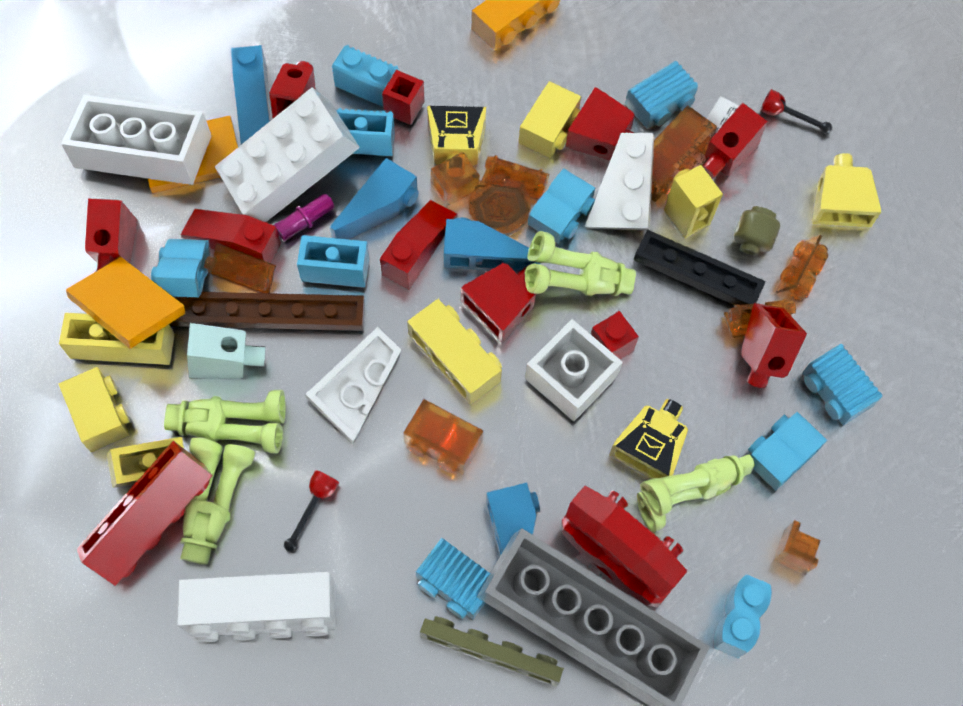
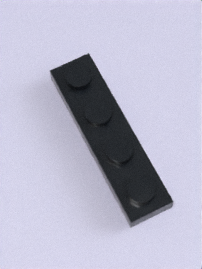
(698, 270)

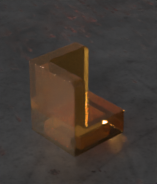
(454, 179)
(797, 549)

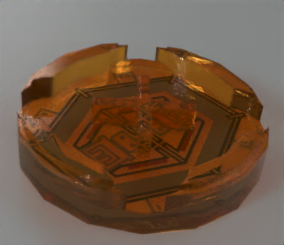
(500, 203)

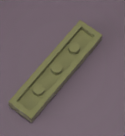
(506, 655)

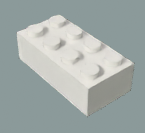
(137, 139)
(287, 156)
(257, 605)

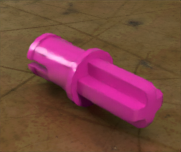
(304, 217)

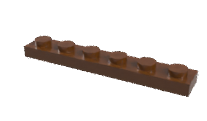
(273, 311)

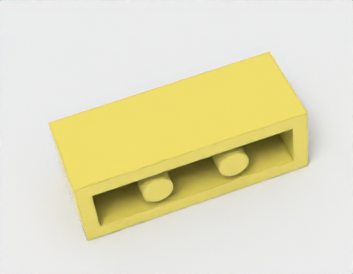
(88, 340)
(455, 350)

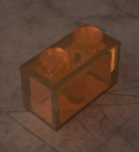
(442, 437)

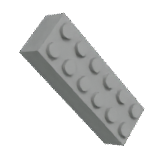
(593, 621)

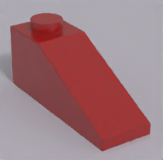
(234, 231)
(415, 244)

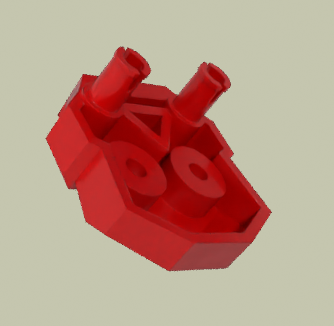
(621, 547)

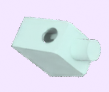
(220, 353)

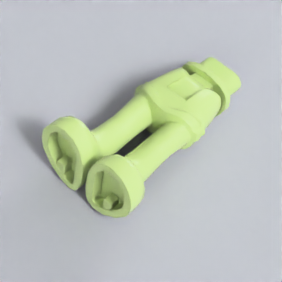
(596, 274)
(207, 420)
(704, 482)
(204, 519)

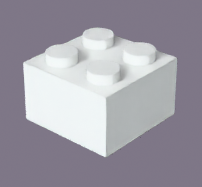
(573, 369)

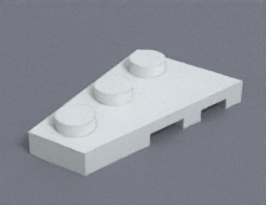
(626, 187)
(355, 383)

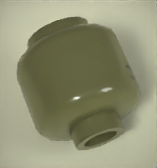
(757, 230)

